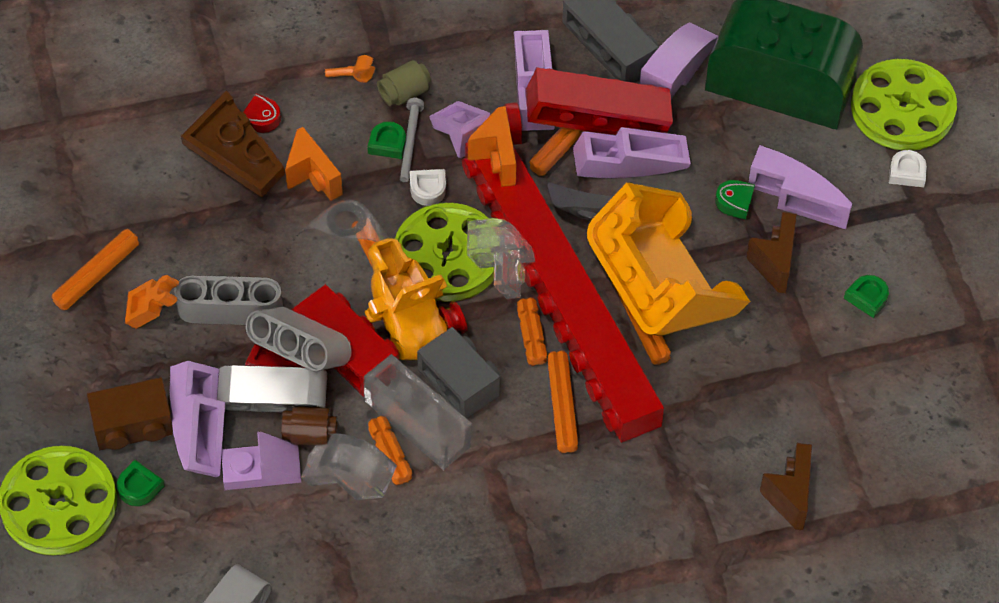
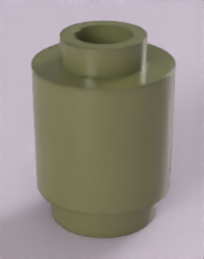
(404, 83)

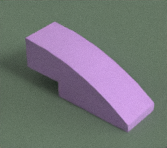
(531, 51)
(678, 58)
(630, 154)
(799, 188)
(197, 417)

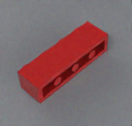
(596, 103)

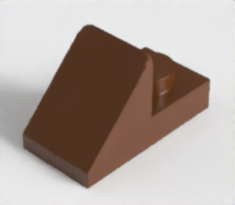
(774, 256)
(791, 491)

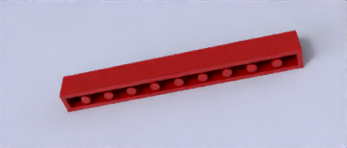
(572, 302)

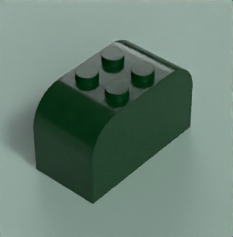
(786, 60)

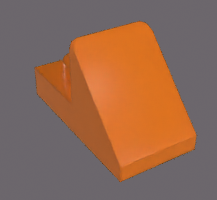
(494, 142)
(310, 162)

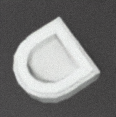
(908, 169)
(428, 186)

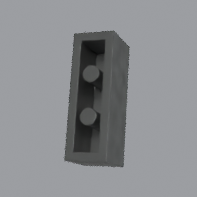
(610, 36)

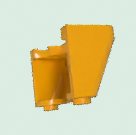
(651, 268)

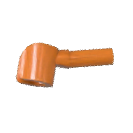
(361, 71)

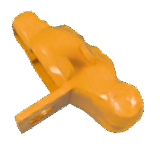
(404, 298)

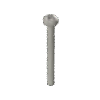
(415, 105)

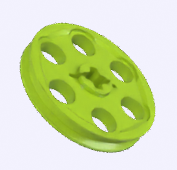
(908, 117)
(437, 241)
(62, 514)

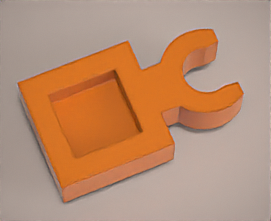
(147, 300)

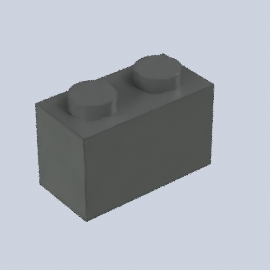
(459, 372)

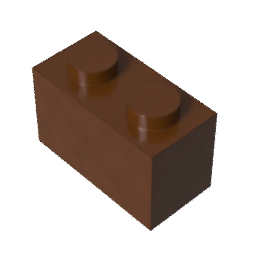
(130, 414)

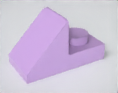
(459, 122)
(261, 465)

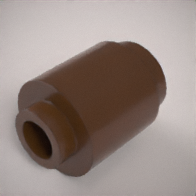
(308, 426)

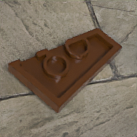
(232, 145)

